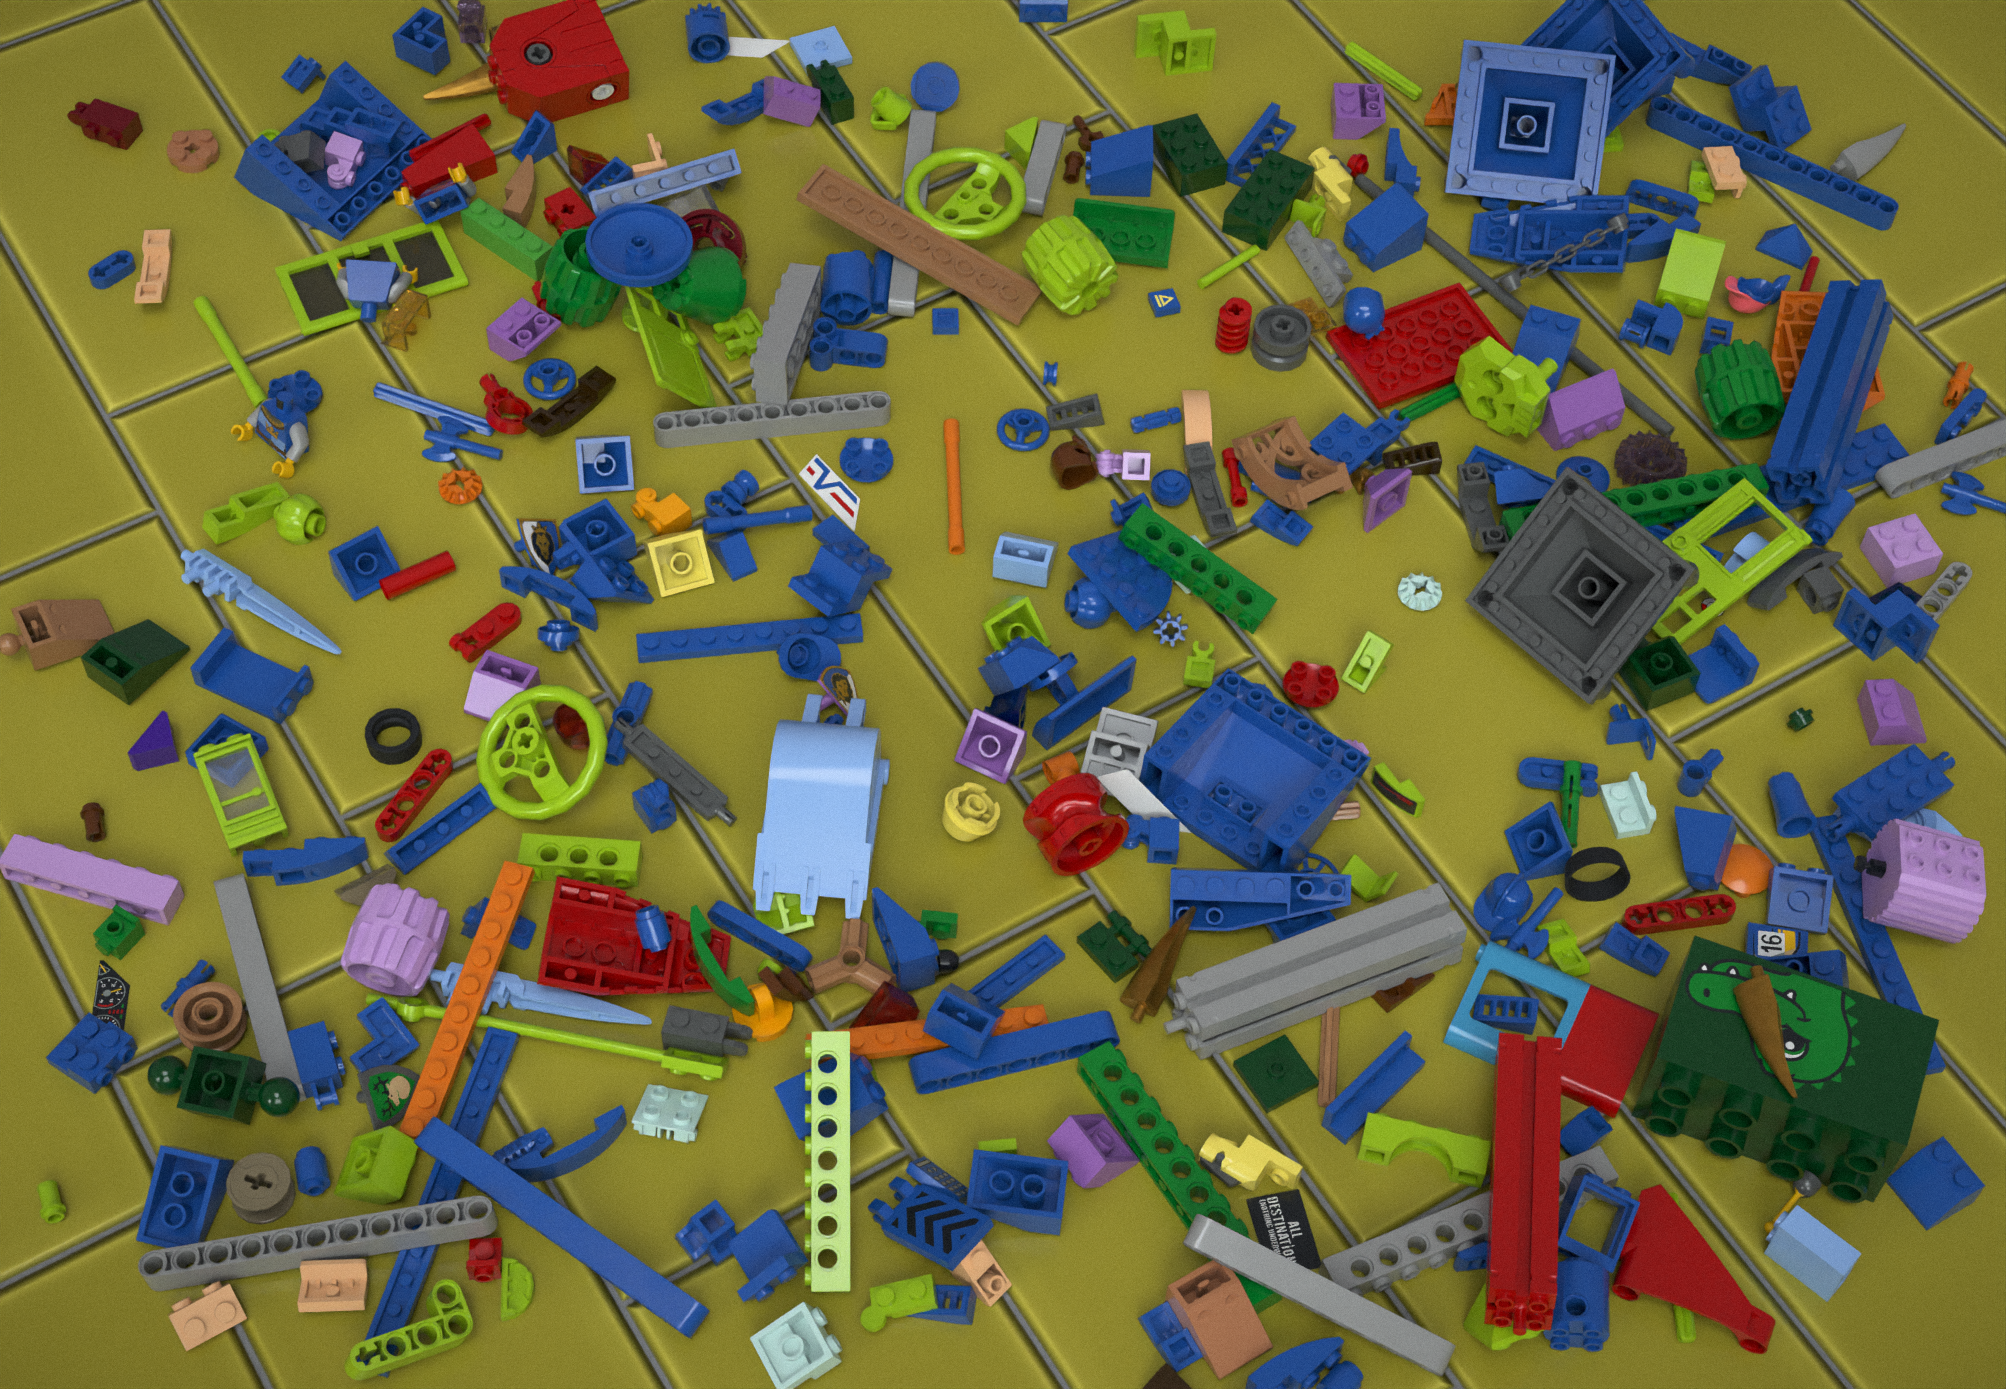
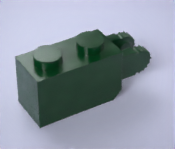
(835, 95)

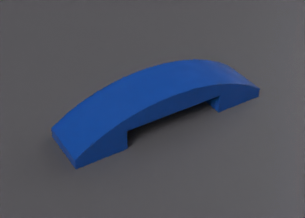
(740, 109)
(524, 580)
(535, 1168)

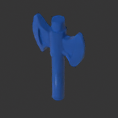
(449, 439)
(1965, 495)
(1524, 934)

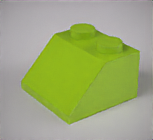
(377, 1167)

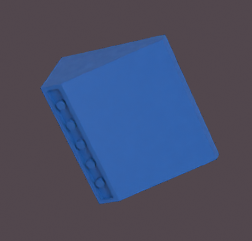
(308, 196)
(1251, 774)

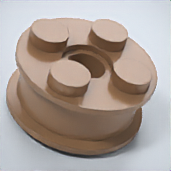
(210, 1000)

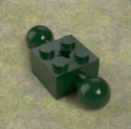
(222, 1085)

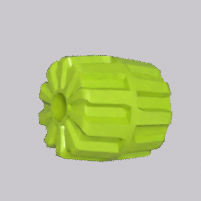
(1069, 264)

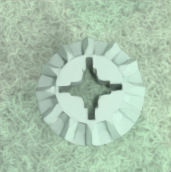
(1423, 600)

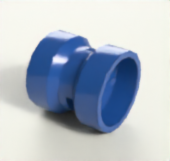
(741, 487)

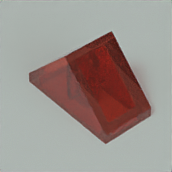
(584, 164)

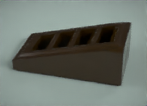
(1422, 452)

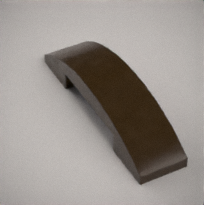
(574, 406)

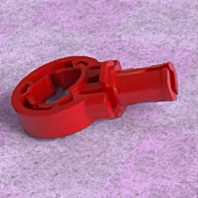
(500, 401)

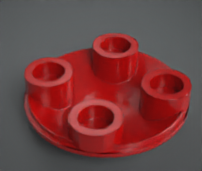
(1310, 684)

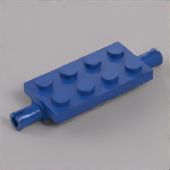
(1890, 792)

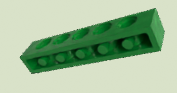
(1192, 556)

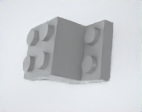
(1119, 743)

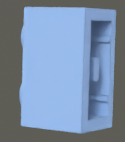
(1024, 559)

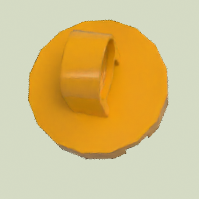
(770, 1014)

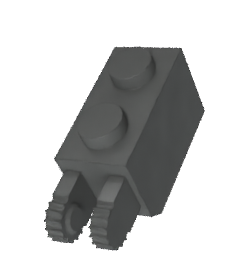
(703, 1032)

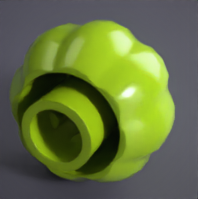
(298, 516)

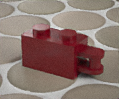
(107, 123)

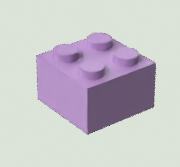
(1901, 550)

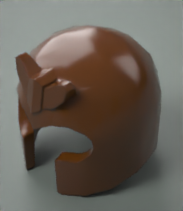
(1073, 464)

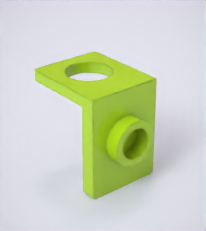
(1365, 880)

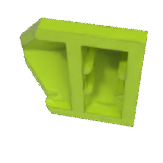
(784, 914)

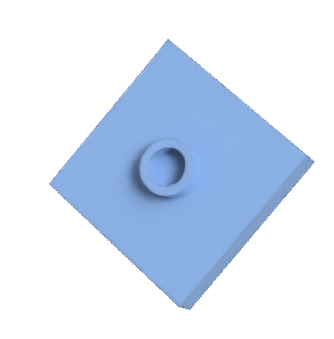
(821, 45)

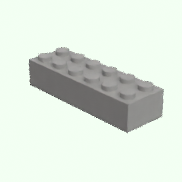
(786, 334)

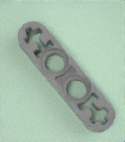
(1945, 581)

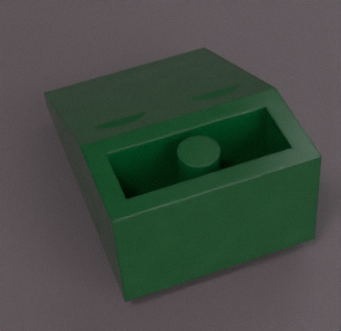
(133, 659)

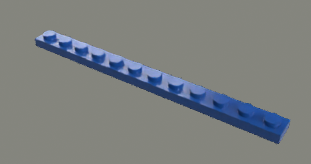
(443, 1184)

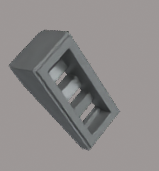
(1084, 420)

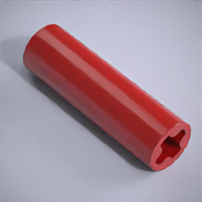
(417, 575)

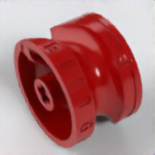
(1073, 825)

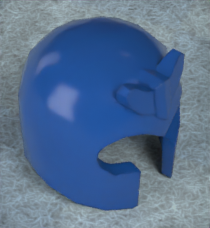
(1364, 311)

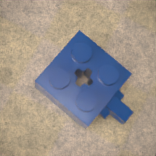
(594, 532)

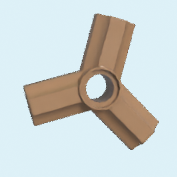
(852, 949)

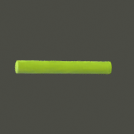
(1228, 266)

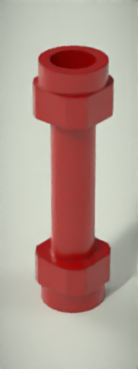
(1238, 494)

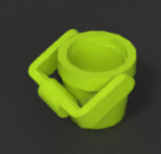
(891, 107)

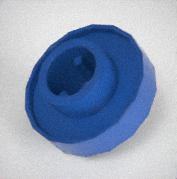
(1170, 487)
(558, 634)

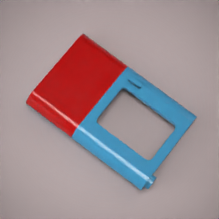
(1598, 1031)

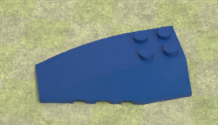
(1539, 231)

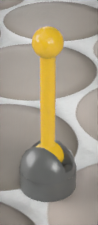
(1803, 1188)

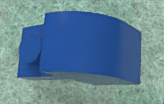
(1665, 325)

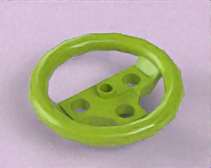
(967, 201)
(535, 751)

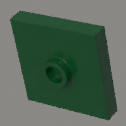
(1275, 1073)

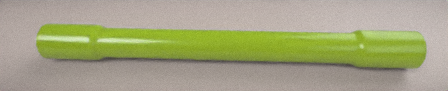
(209, 316)

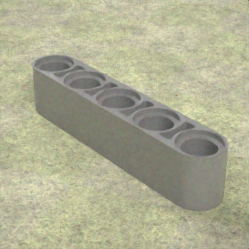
(1043, 165)

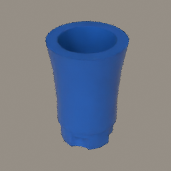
(1827, 517)
(1790, 806)

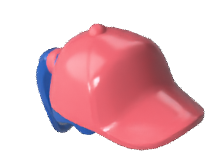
(1754, 294)

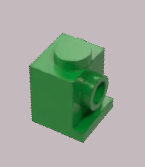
(118, 933)

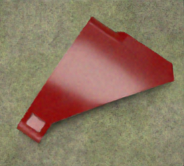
(1676, 1264)

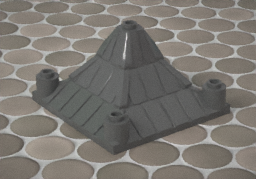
(1581, 585)

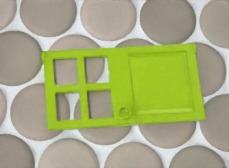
(671, 350)

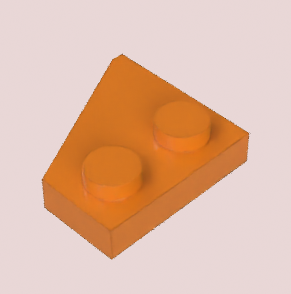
(1442, 107)

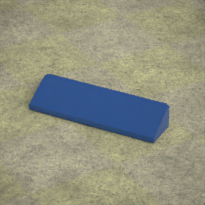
(440, 829)

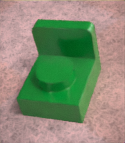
(940, 924)

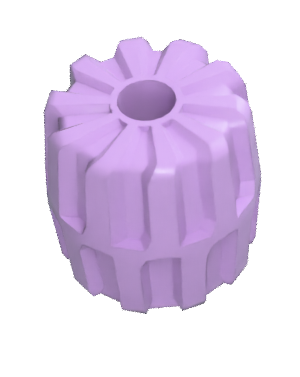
(395, 940)

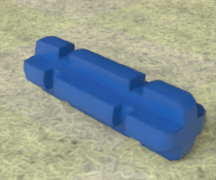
(1155, 419)

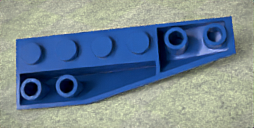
(1252, 897)

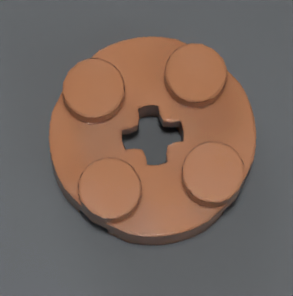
(201, 141)

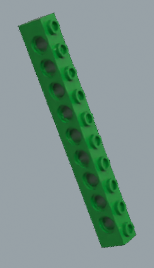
(1664, 500)
(1107, 1062)

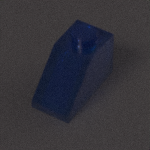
(1010, 706)

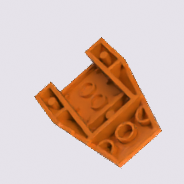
(1792, 334)

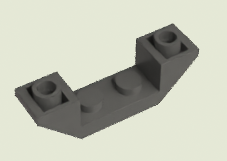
(1476, 510)

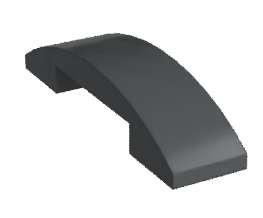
(1207, 491)
(1772, 588)

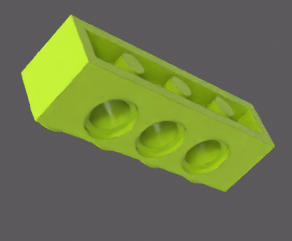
(595, 852)

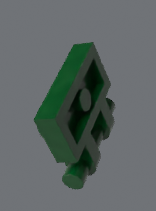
(1108, 951)

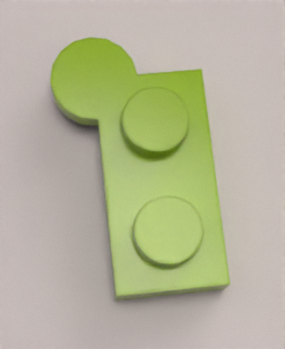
(899, 1300)

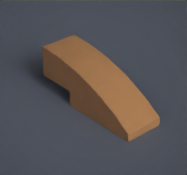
(521, 193)

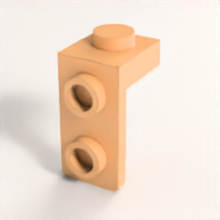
(657, 164)

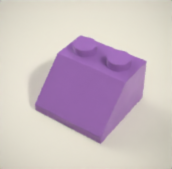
(790, 101)
(1890, 713)
(1093, 1149)

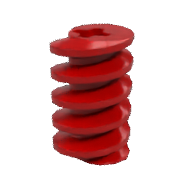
(1233, 325)

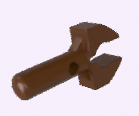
(1087, 136)

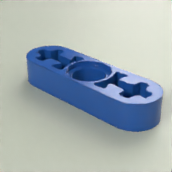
(1646, 188)

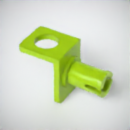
(1310, 213)

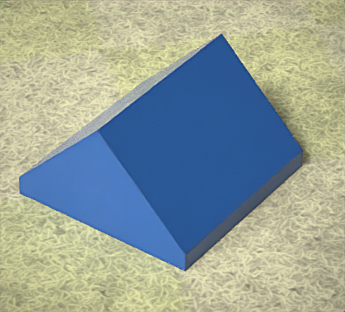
(362, 563)
(1540, 843)

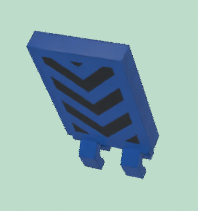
(931, 1223)

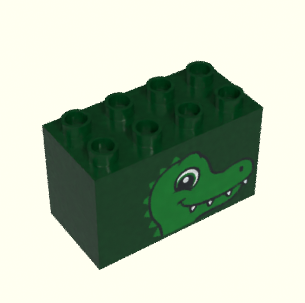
(1848, 1055)

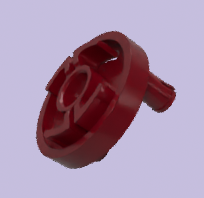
(712, 223)

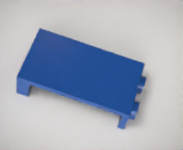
(250, 678)

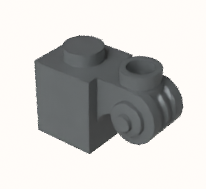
(304, 150)

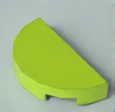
(516, 1289)

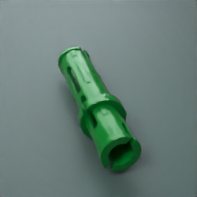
(1572, 772)

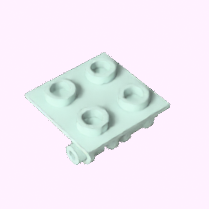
(671, 1111)

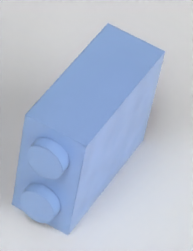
(1811, 1252)

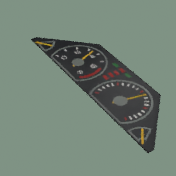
(110, 996)

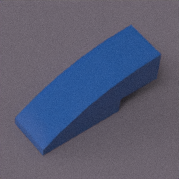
(1657, 239)

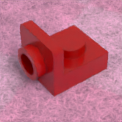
(485, 1259)

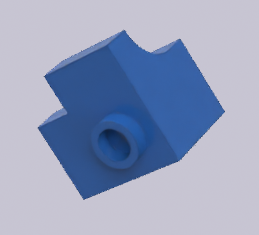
(708, 1234)

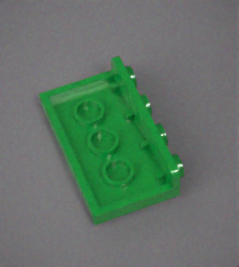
(1129, 231)

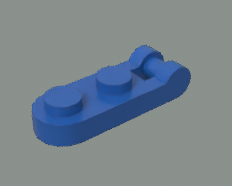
(1549, 775)

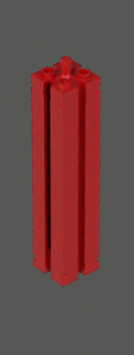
(1524, 1184)

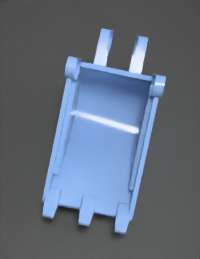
(821, 810)

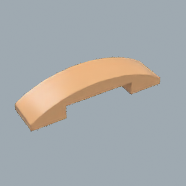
(155, 267)
(1197, 417)

